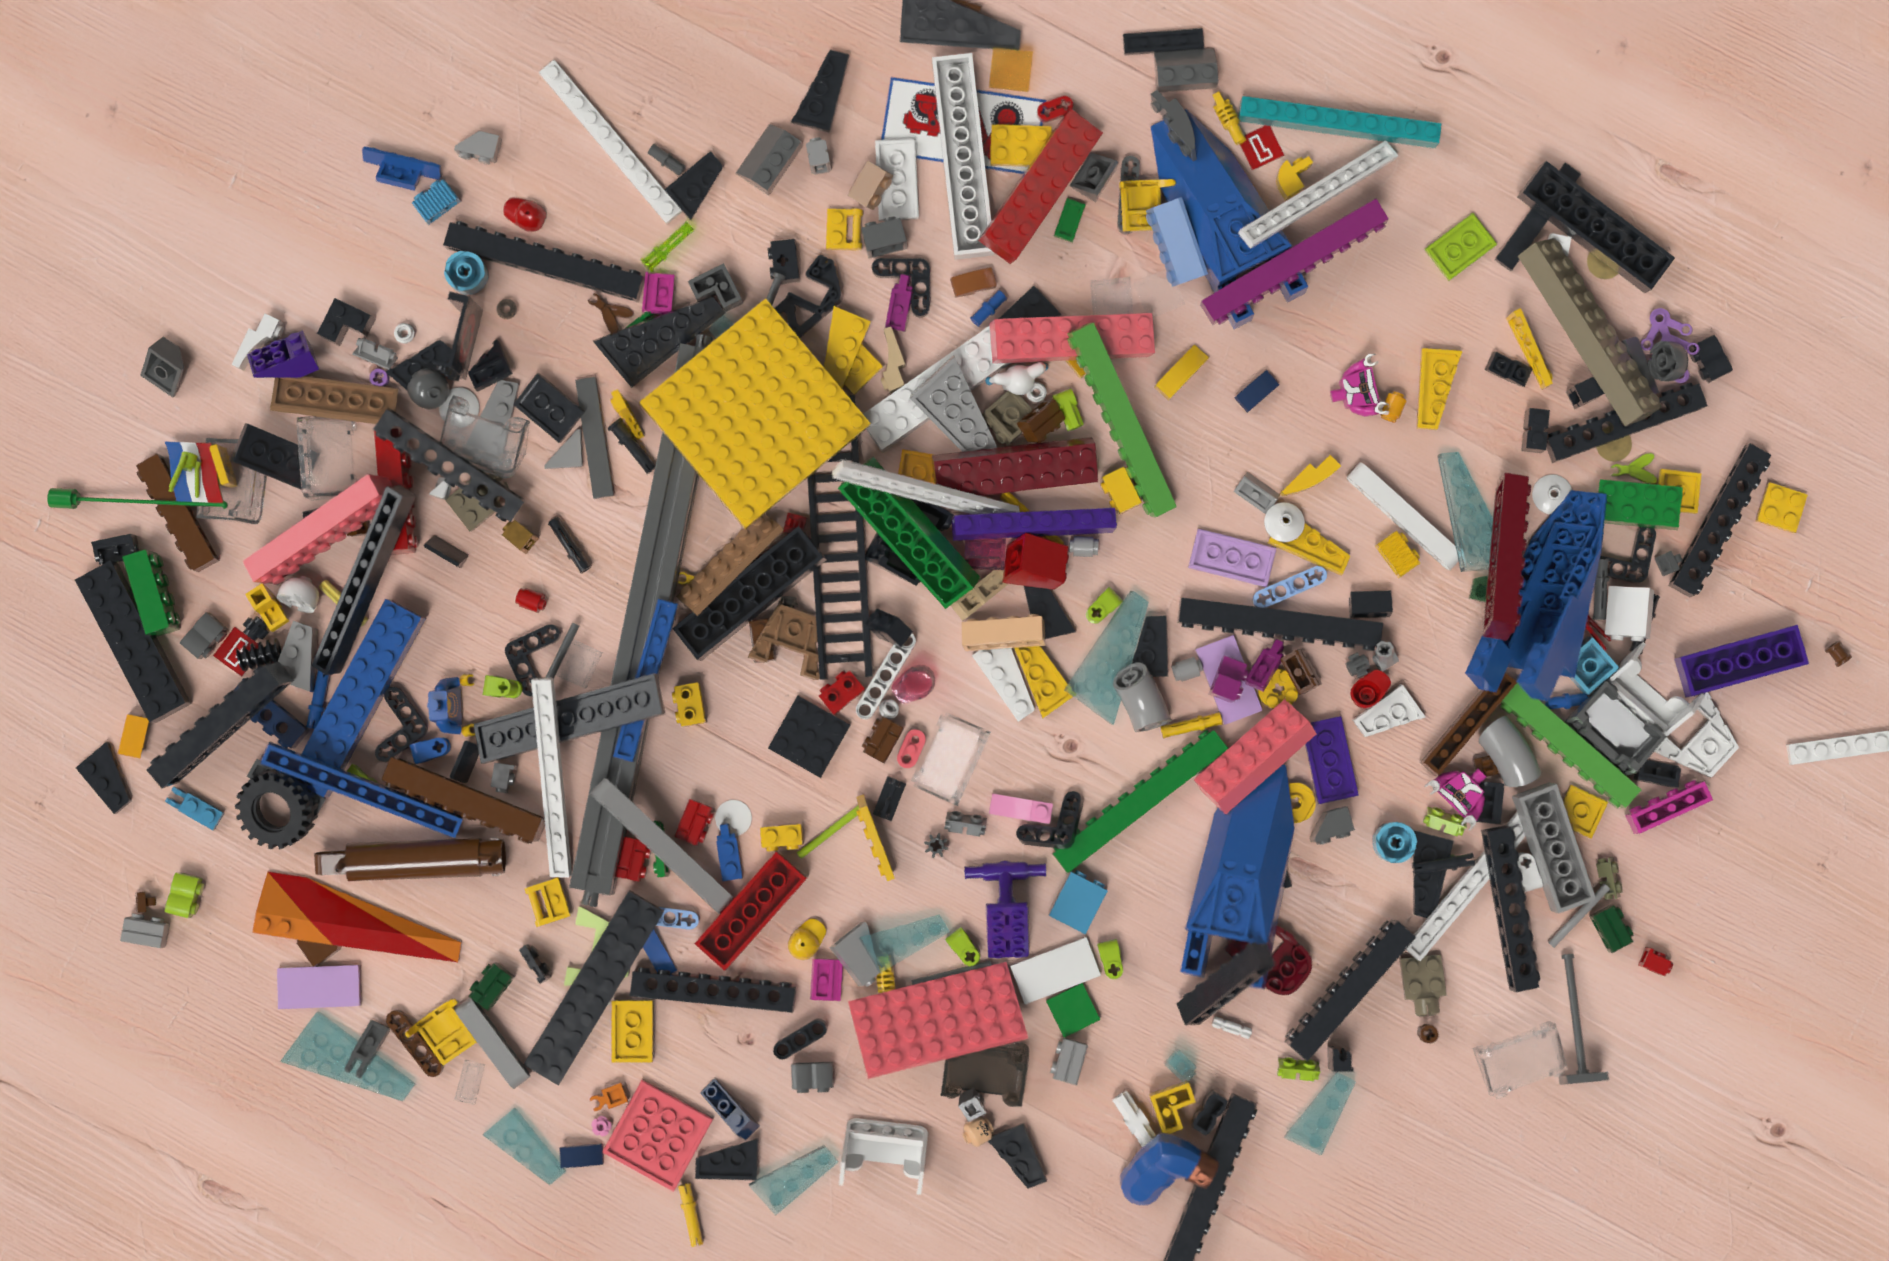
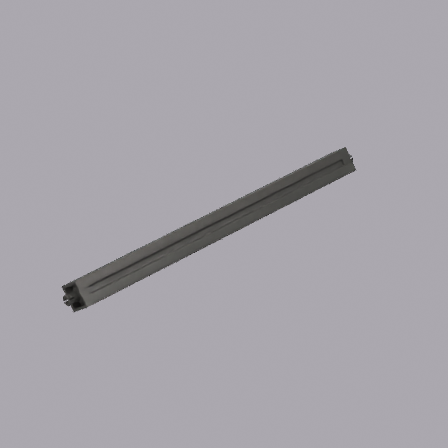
(653, 579)

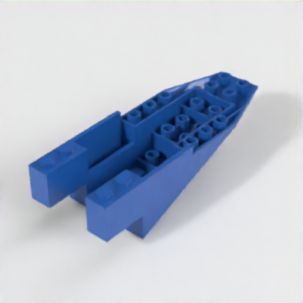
(1219, 205)
(1552, 602)
(1242, 874)

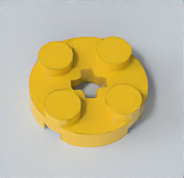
(1273, 699)
(1306, 801)

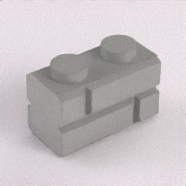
(818, 156)
(144, 931)
(1069, 1061)

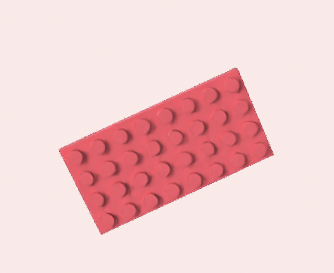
(937, 1020)

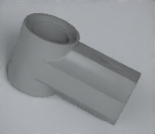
(1385, 656)

